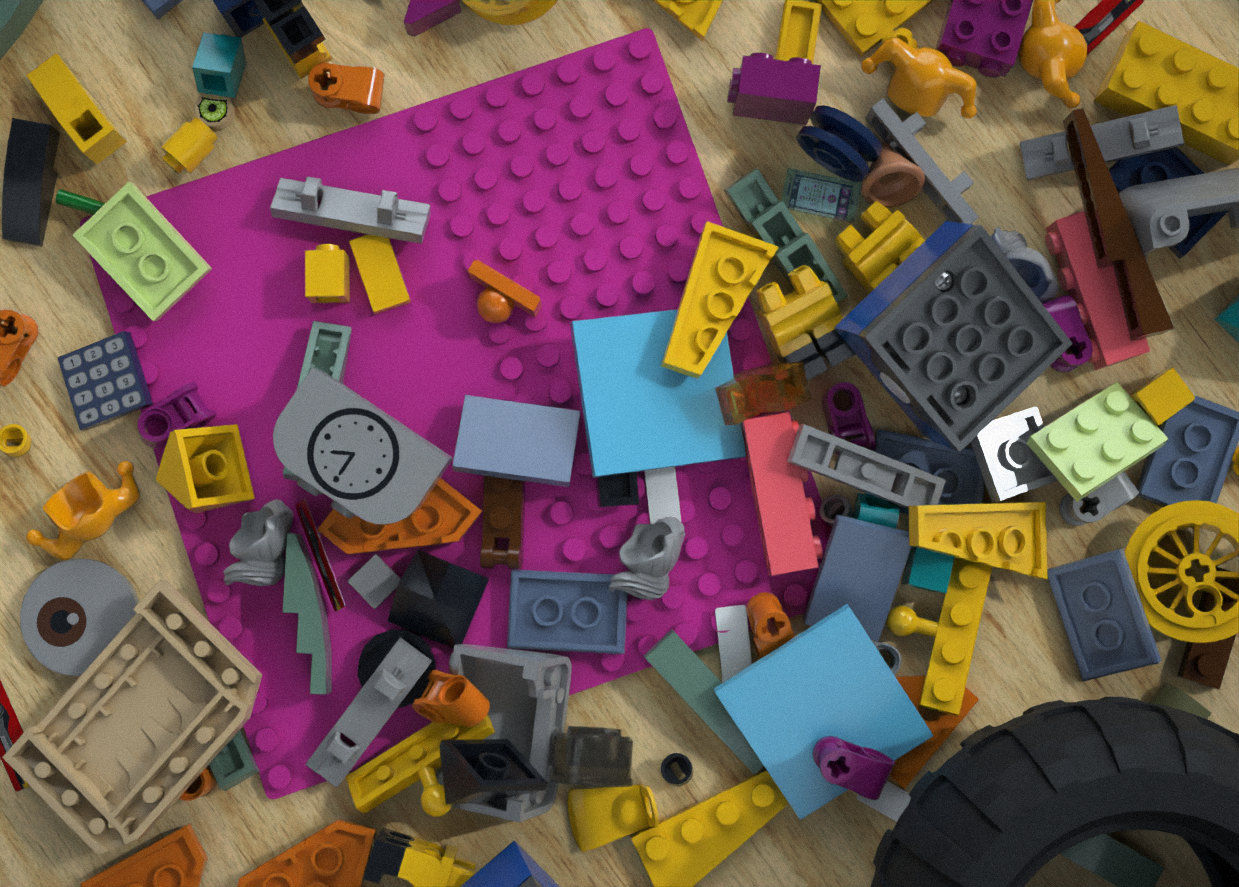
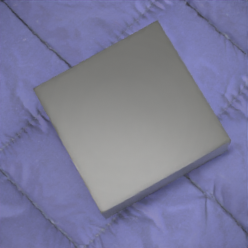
(375, 581)

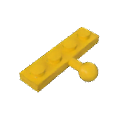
(952, 634)
(409, 762)

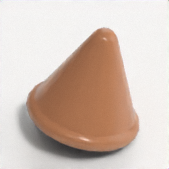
(892, 179)

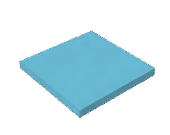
(643, 412)
(816, 688)

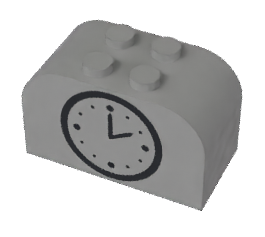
(355, 452)

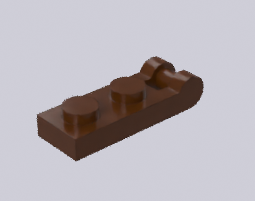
(503, 519)

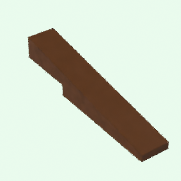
(1113, 234)

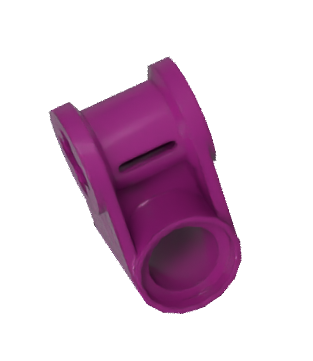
(1067, 315)
(175, 414)
(848, 422)
(857, 769)

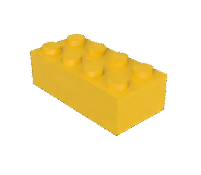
(1162, 72)

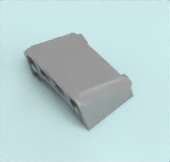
(1162, 208)
(526, 707)

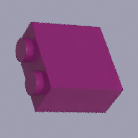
(984, 34)
(774, 88)

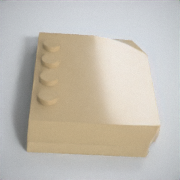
(138, 723)

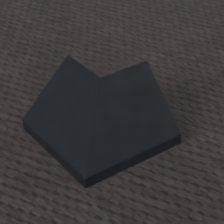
(437, 599)
(486, 771)

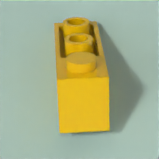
(76, 109)

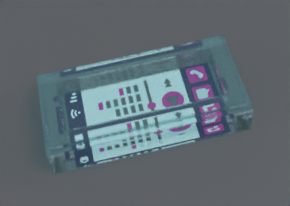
(821, 195)

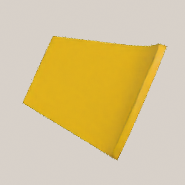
(610, 813)

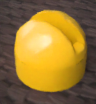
(14, 434)

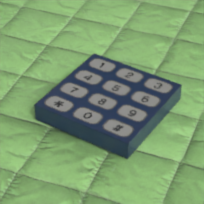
(105, 380)

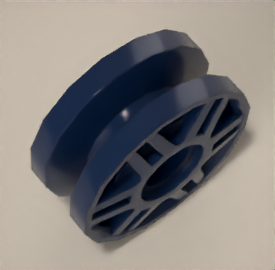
(839, 143)

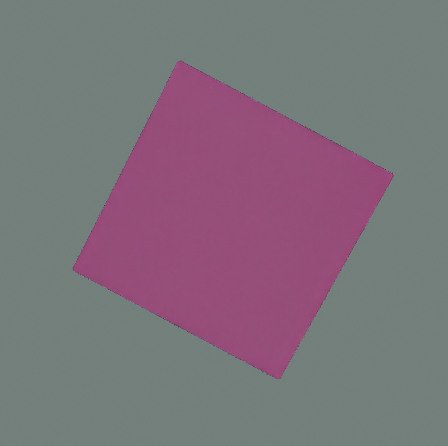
(561, 182)

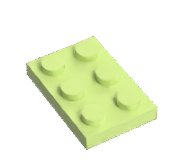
(142, 251)
(1096, 441)

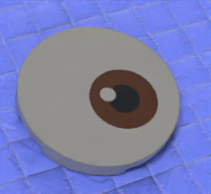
(75, 613)

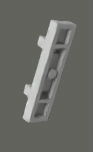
(1151, 133)
(939, 189)
(351, 210)
(864, 469)
(369, 711)

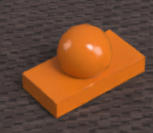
(501, 294)

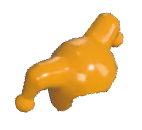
(1052, 51)
(922, 78)
(84, 511)

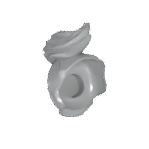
(1028, 263)
(260, 546)
(649, 557)

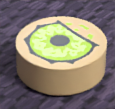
(214, 111)

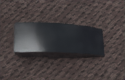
(28, 181)

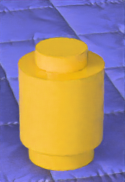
(188, 146)

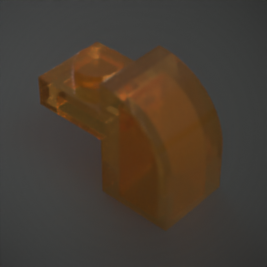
(763, 389)

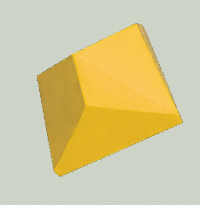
(205, 468)

